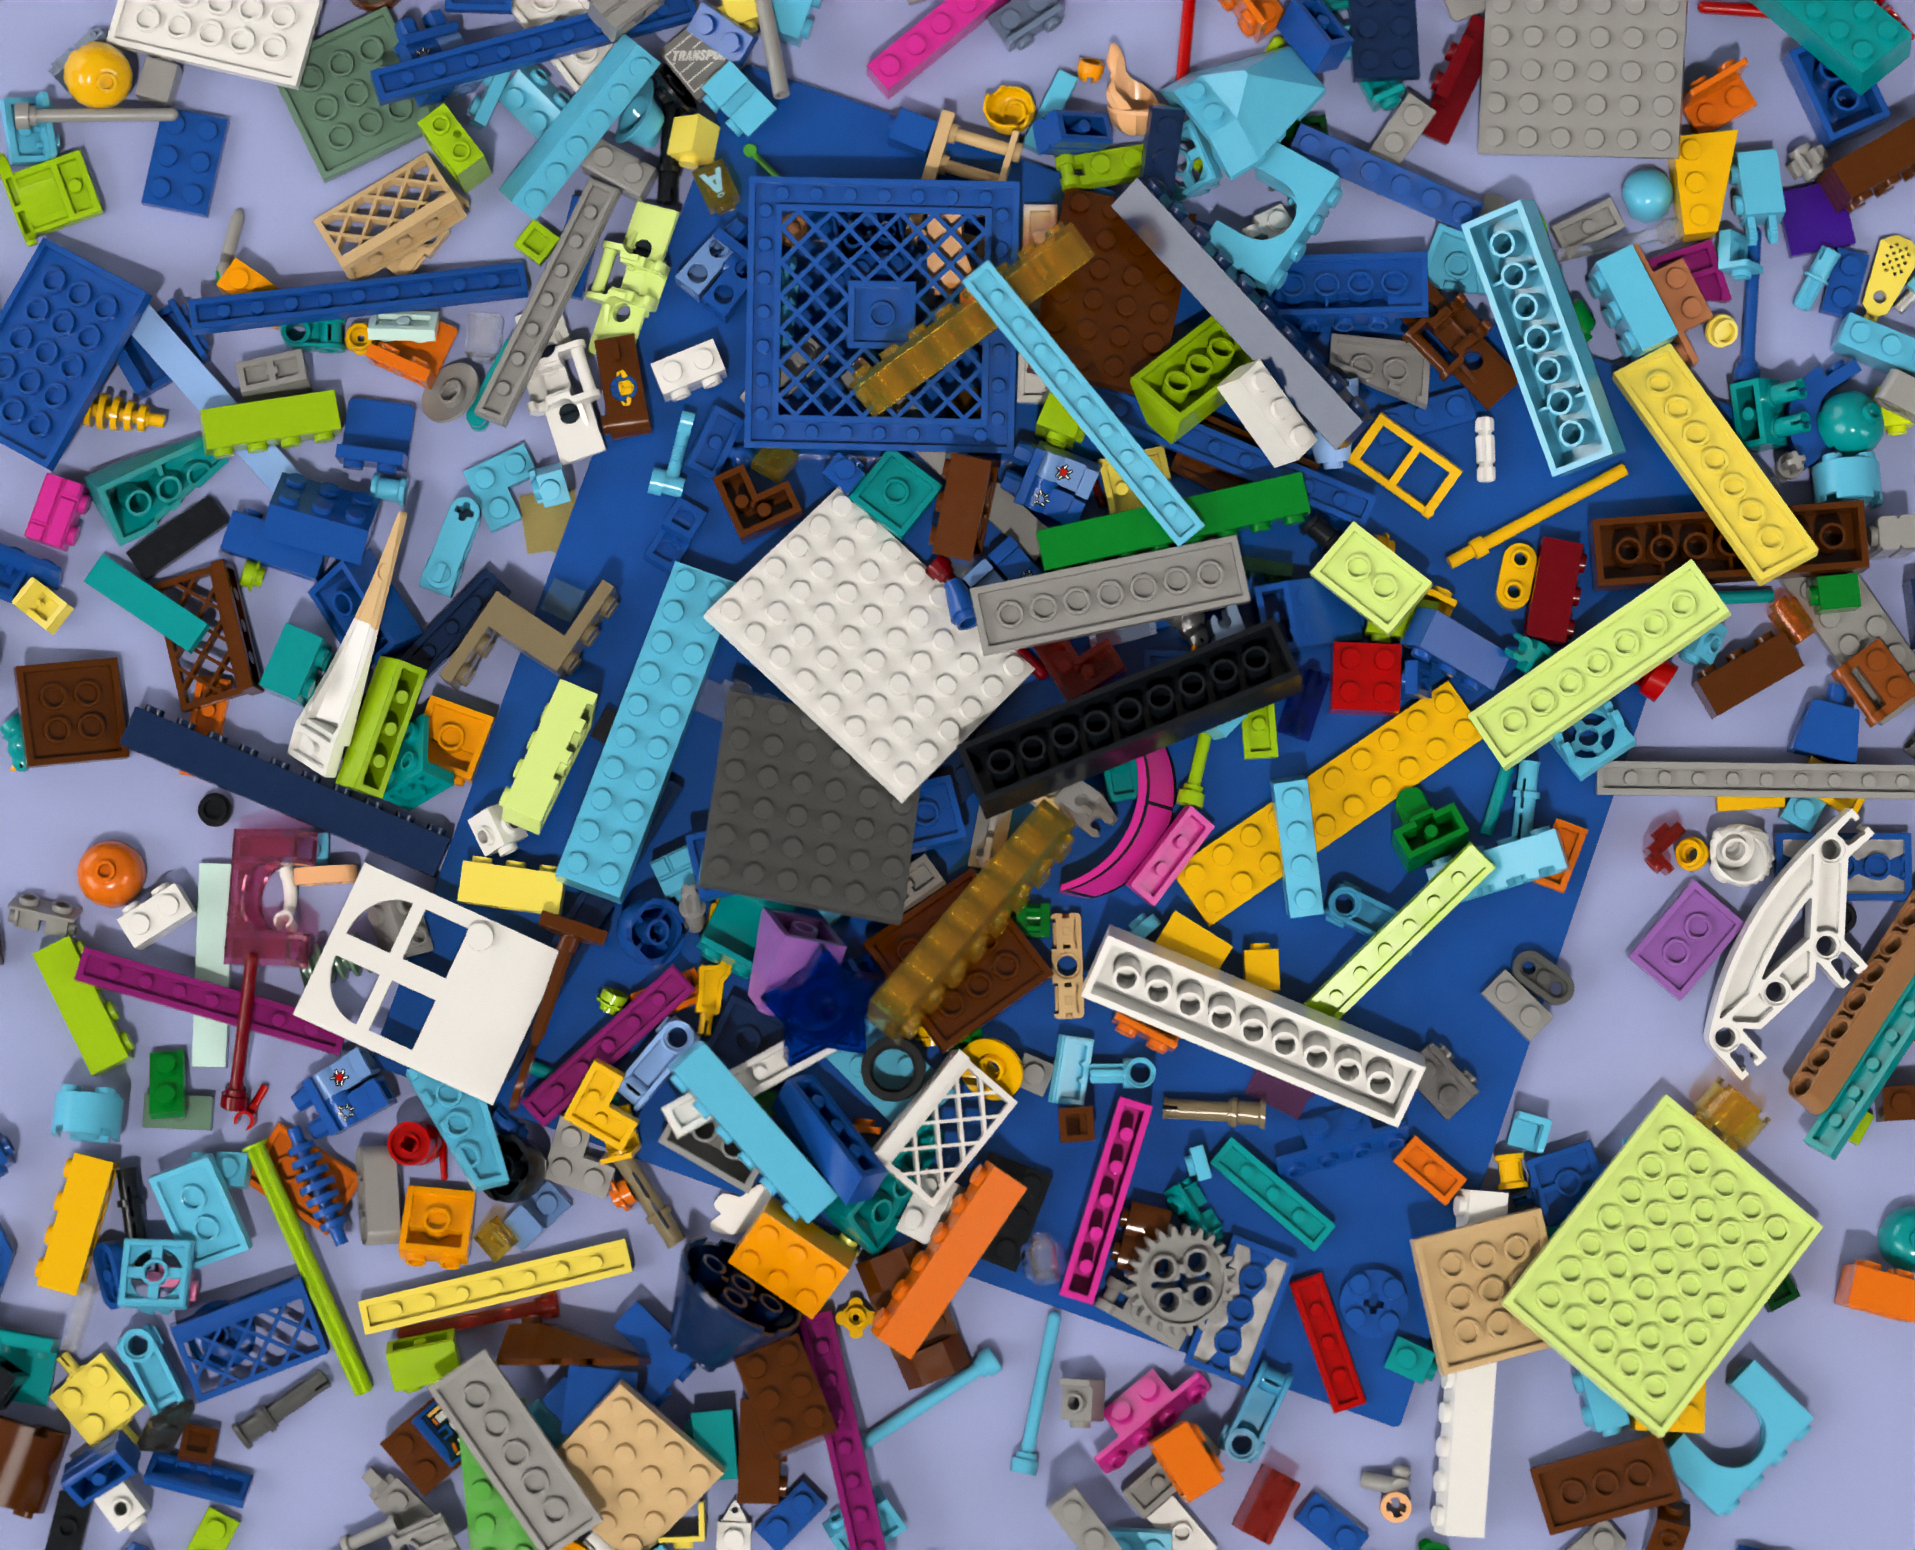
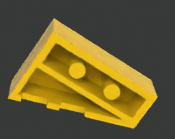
(1701, 182)

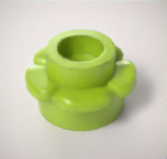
(252, 575)
(612, 1000)

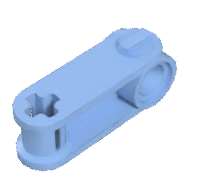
(650, 1068)

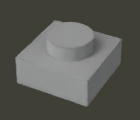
(1036, 1074)

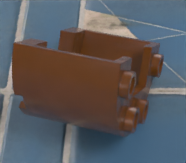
(28, 1465)

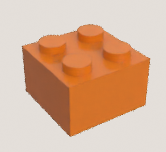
(1877, 1292)
(1186, 1460)

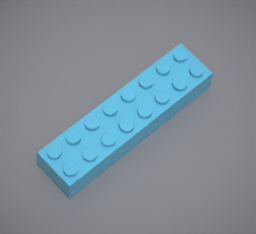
(1543, 337)

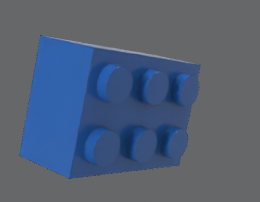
(1829, 103)
(321, 518)

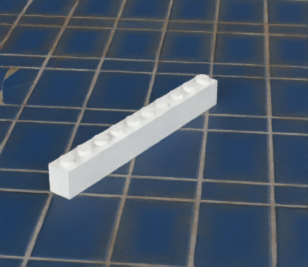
(1466, 1414)

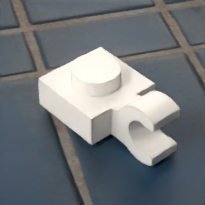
(1269, 224)

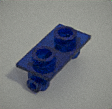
(1303, 708)

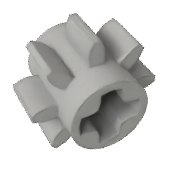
(1808, 162)

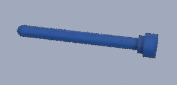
(1747, 367)

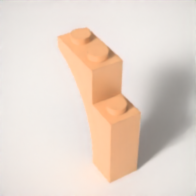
(950, 250)

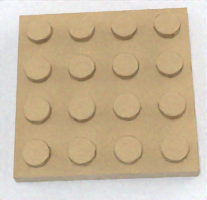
(1465, 1279)
(636, 1468)

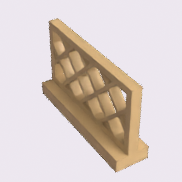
(400, 234)

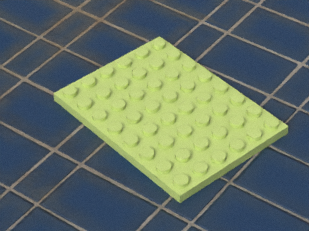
(1661, 1266)

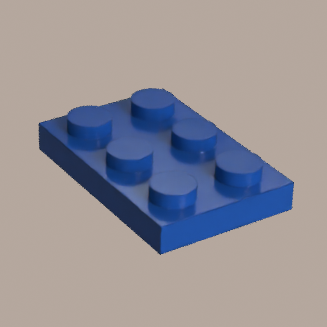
(186, 163)

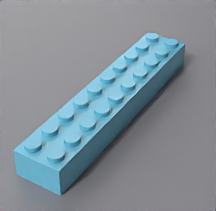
(645, 737)

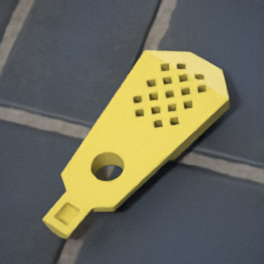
(1884, 281)

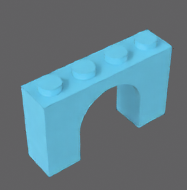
(1312, 191)
(1780, 1423)

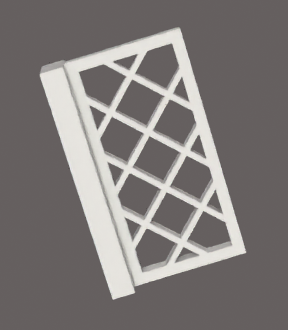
(921, 1107)

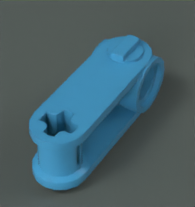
(1365, 915)
(1255, 1412)

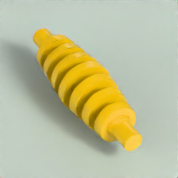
(114, 413)

